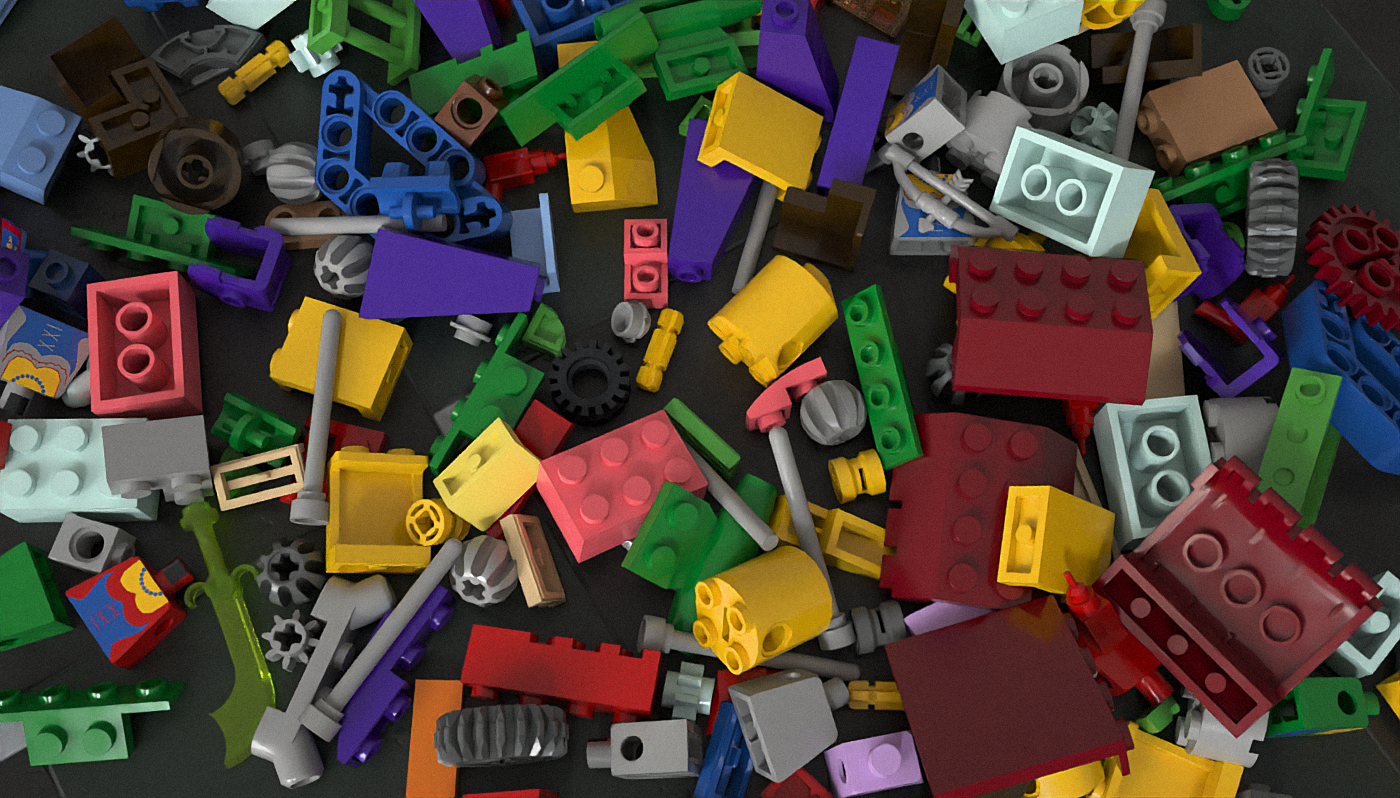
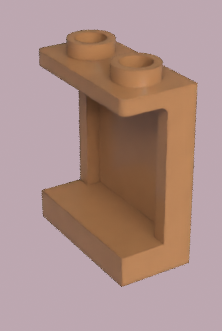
(1203, 117)

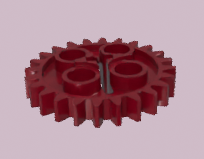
(1358, 262)

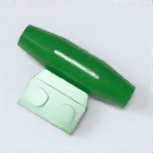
(693, 47)
(689, 543)

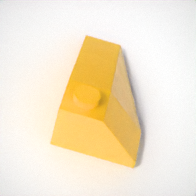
(612, 162)

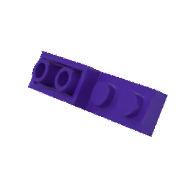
(383, 693)

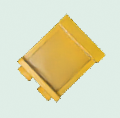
(761, 133)
(1163, 250)
(367, 358)
(369, 511)
(1053, 534)
(1166, 771)

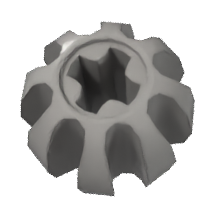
(293, 173)
(343, 265)
(833, 412)
(484, 571)

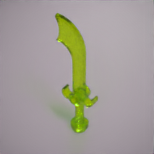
(253, 683)

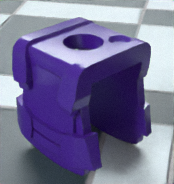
(237, 240)
(1215, 253)
(1216, 378)

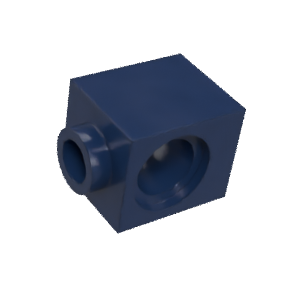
(63, 283)

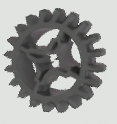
(1271, 218)
(501, 735)

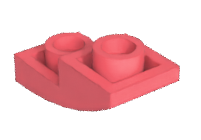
(646, 262)
(775, 404)

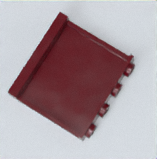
(1005, 700)

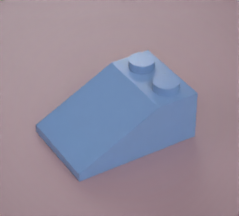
(34, 143)

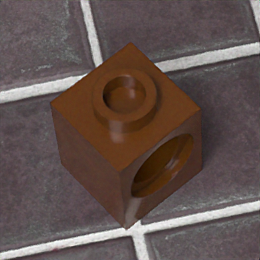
(459, 122)

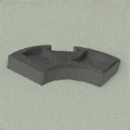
(206, 50)

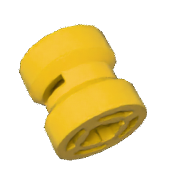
(857, 476)
(433, 523)

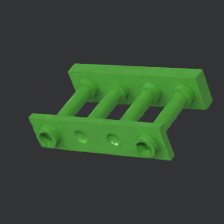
(330, 26)
(1303, 442)

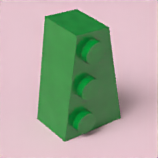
(509, 67)

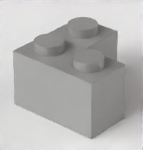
(159, 456)

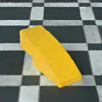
(843, 538)

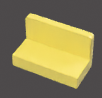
(488, 476)

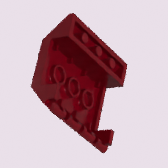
(1050, 325)
(957, 507)
(1238, 595)

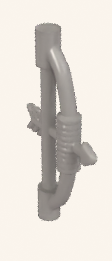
(953, 190)

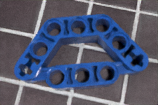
(409, 132)
(1367, 358)

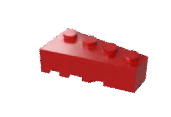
(562, 674)

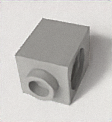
(79, 536)

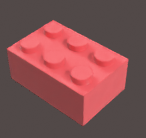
(144, 348)
(610, 483)

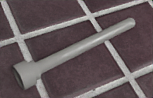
(1145, 22)
(311, 504)
(840, 630)
(660, 636)
(325, 715)

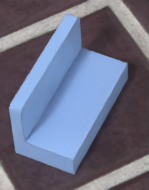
(534, 240)

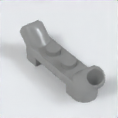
(344, 610)

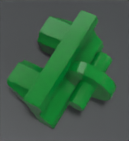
(254, 428)

